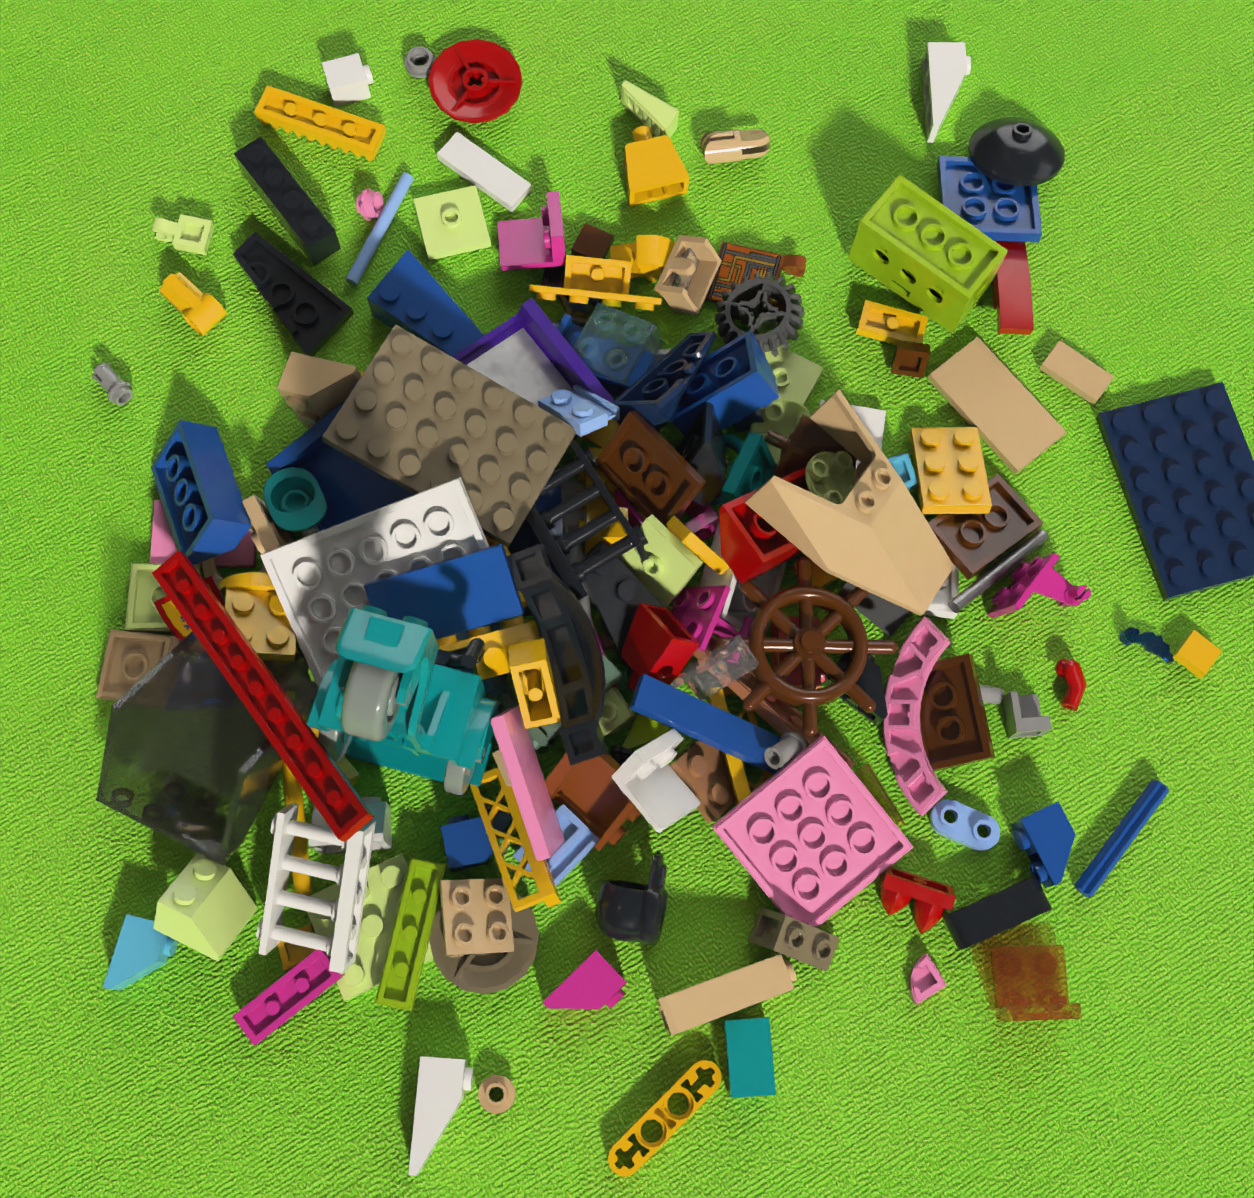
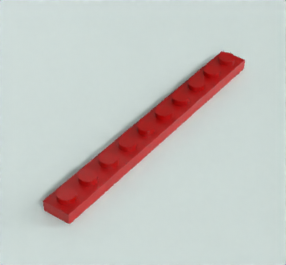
(263, 697)

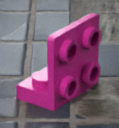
(534, 240)

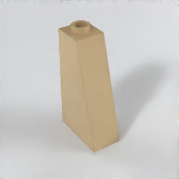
(726, 994)

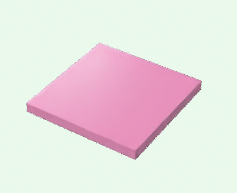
(812, 835)

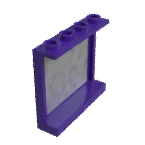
(530, 357)

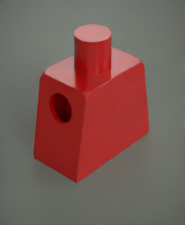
(657, 645)

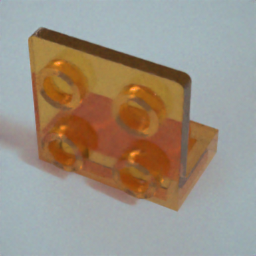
(1031, 984)

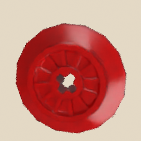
(475, 63)

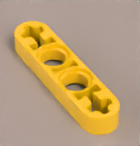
(669, 1122)

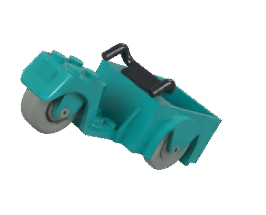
(402, 704)

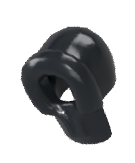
(632, 909)

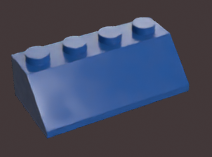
(199, 492)

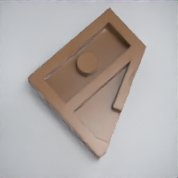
(707, 777)

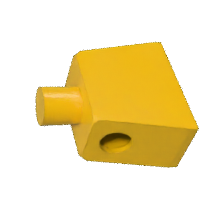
(653, 168)

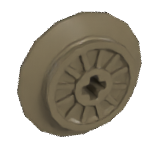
(489, 971)

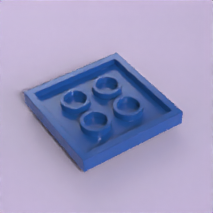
(990, 206)

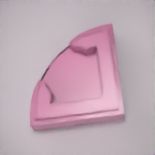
(924, 979)

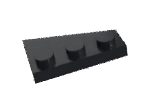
(616, 597)

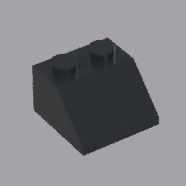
(705, 450)

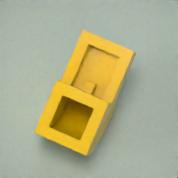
(647, 255)

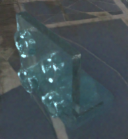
(615, 341)

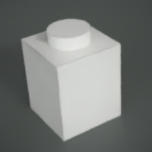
(347, 79)

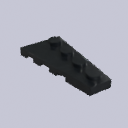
(297, 299)

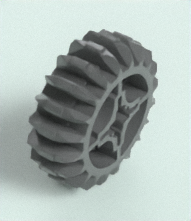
(741, 307)

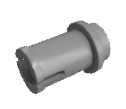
(117, 389)
(789, 747)

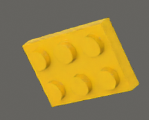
(950, 470)

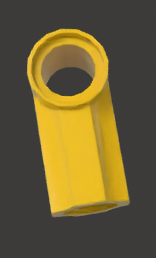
(198, 309)

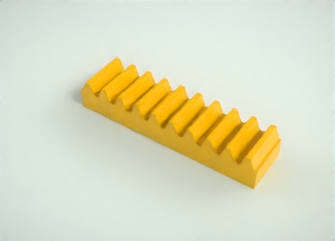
(320, 122)

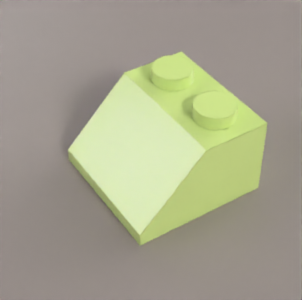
(204, 907)

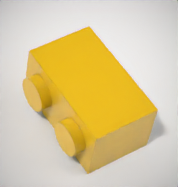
(534, 683)

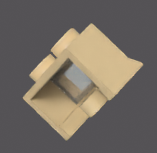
(688, 274)

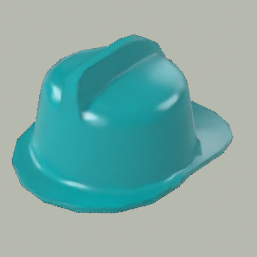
(294, 499)

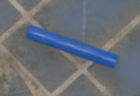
(1121, 838)

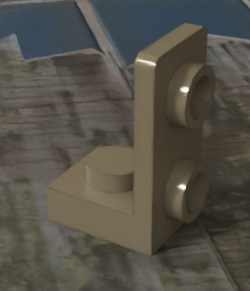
(794, 939)

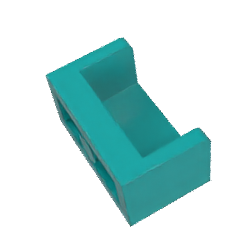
(749, 1057)

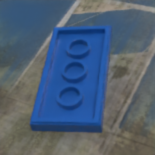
(452, 592)

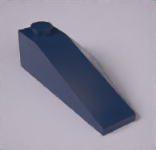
(665, 383)

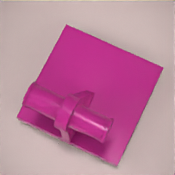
(1039, 578)
(700, 610)

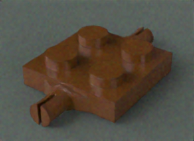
(801, 446)

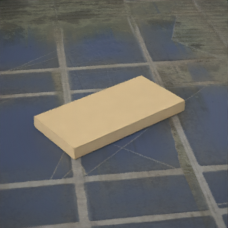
(997, 404)

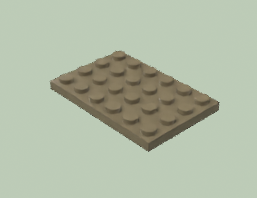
(437, 420)

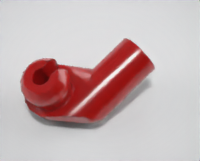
(1075, 680)

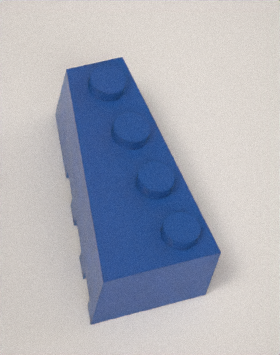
(422, 307)

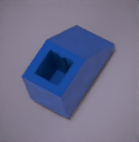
(1047, 841)
(468, 842)

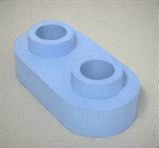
(965, 826)

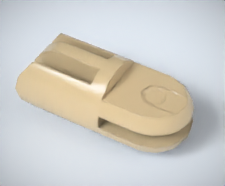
(734, 145)

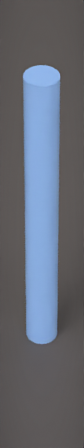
(379, 229)

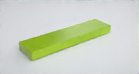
(411, 934)

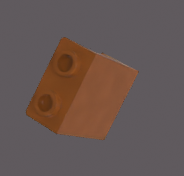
(593, 797)

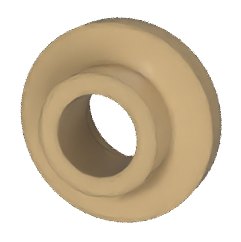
(484, 1094)

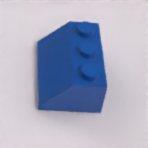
(733, 380)

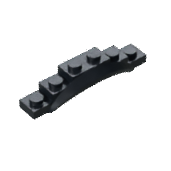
(571, 652)

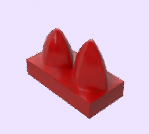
(930, 896)

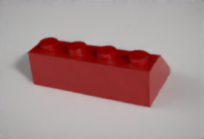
(750, 542)

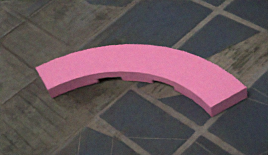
(902, 723)

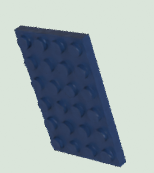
(1186, 487)

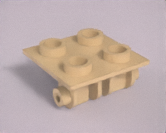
(476, 917)

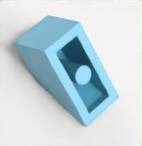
(137, 952)

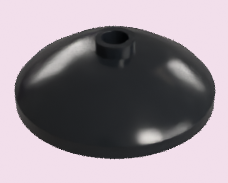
(1016, 151)

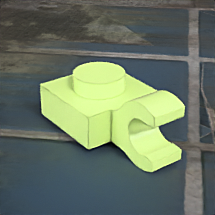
(188, 234)

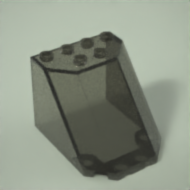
(190, 752)

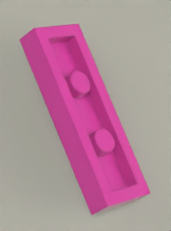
(286, 997)

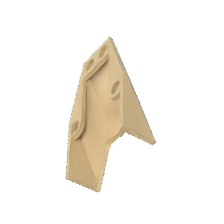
(874, 534)

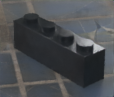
(287, 201)

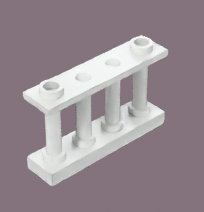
(346, 910)

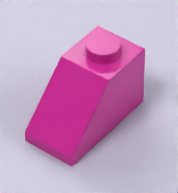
(588, 987)

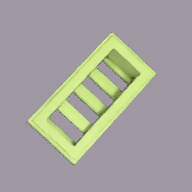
(650, 110)

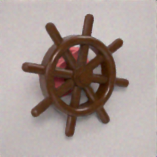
(801, 647)

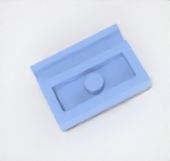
(580, 409)
(577, 845)

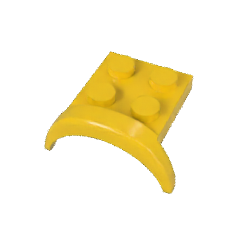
(259, 615)

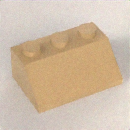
(315, 386)

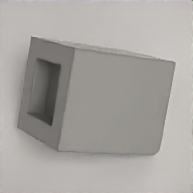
(1024, 716)

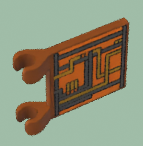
(745, 260)

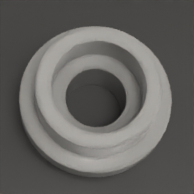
(419, 55)

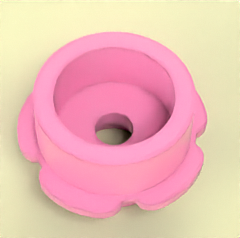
(369, 204)

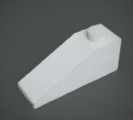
(943, 73)
(438, 1096)

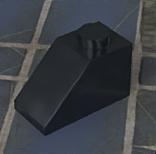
(871, 683)

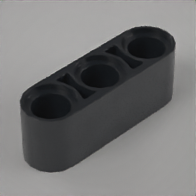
(997, 913)

